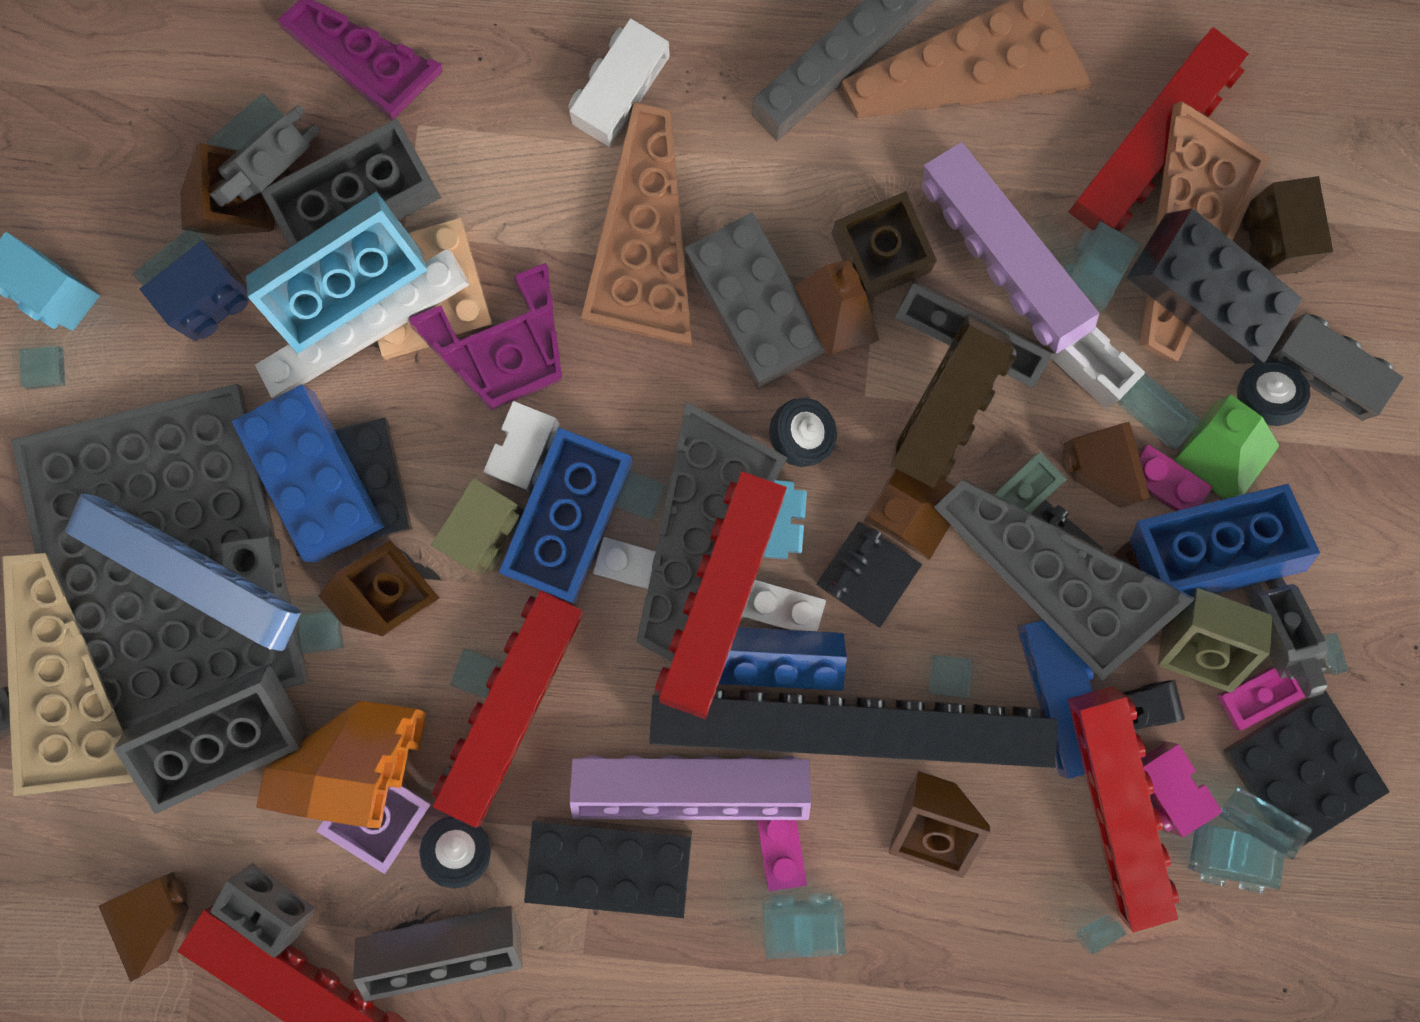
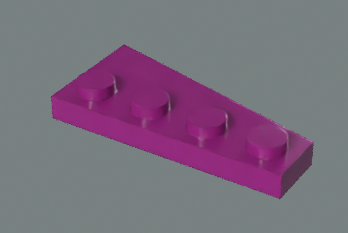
(374, 67)

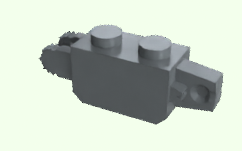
(263, 157)
(1296, 639)

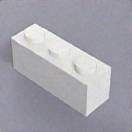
(618, 82)

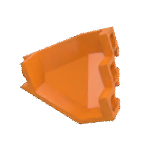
(345, 766)

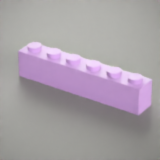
(1009, 249)
(690, 788)

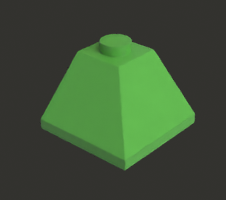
(1228, 447)

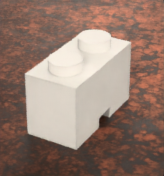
(1099, 367)
(524, 448)

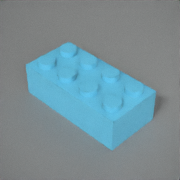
(335, 273)

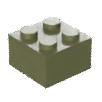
(478, 527)
(1215, 641)

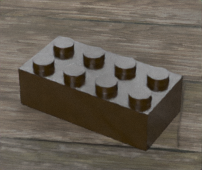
(952, 400)

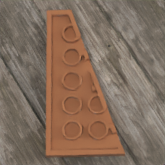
(985, 59)
(1217, 178)
(640, 256)

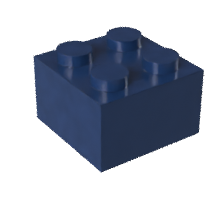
(197, 292)

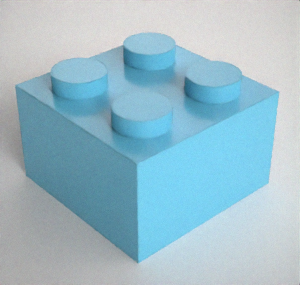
(42, 286)

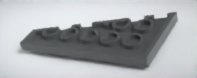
(704, 464)
(1080, 591)

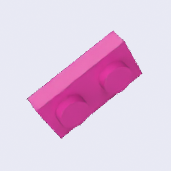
(1170, 481)
(1259, 698)
(781, 854)

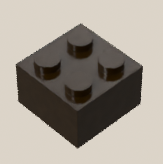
(1288, 226)
(885, 244)

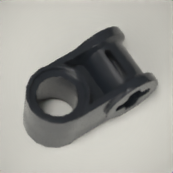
(1156, 704)

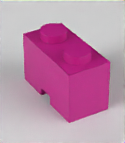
(1176, 796)

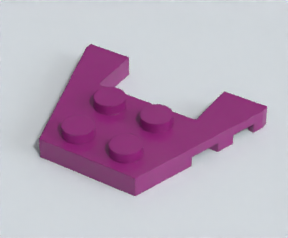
(507, 358)

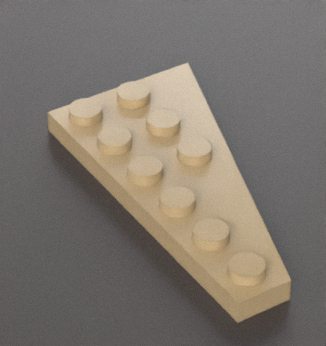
(57, 702)

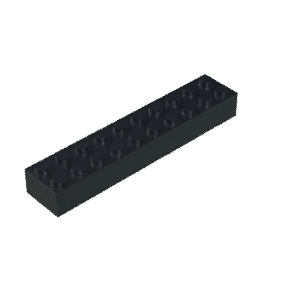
(863, 729)

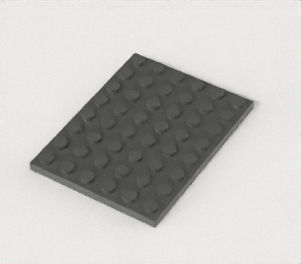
(191, 479)

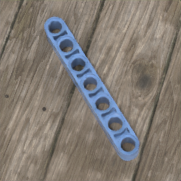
(183, 572)

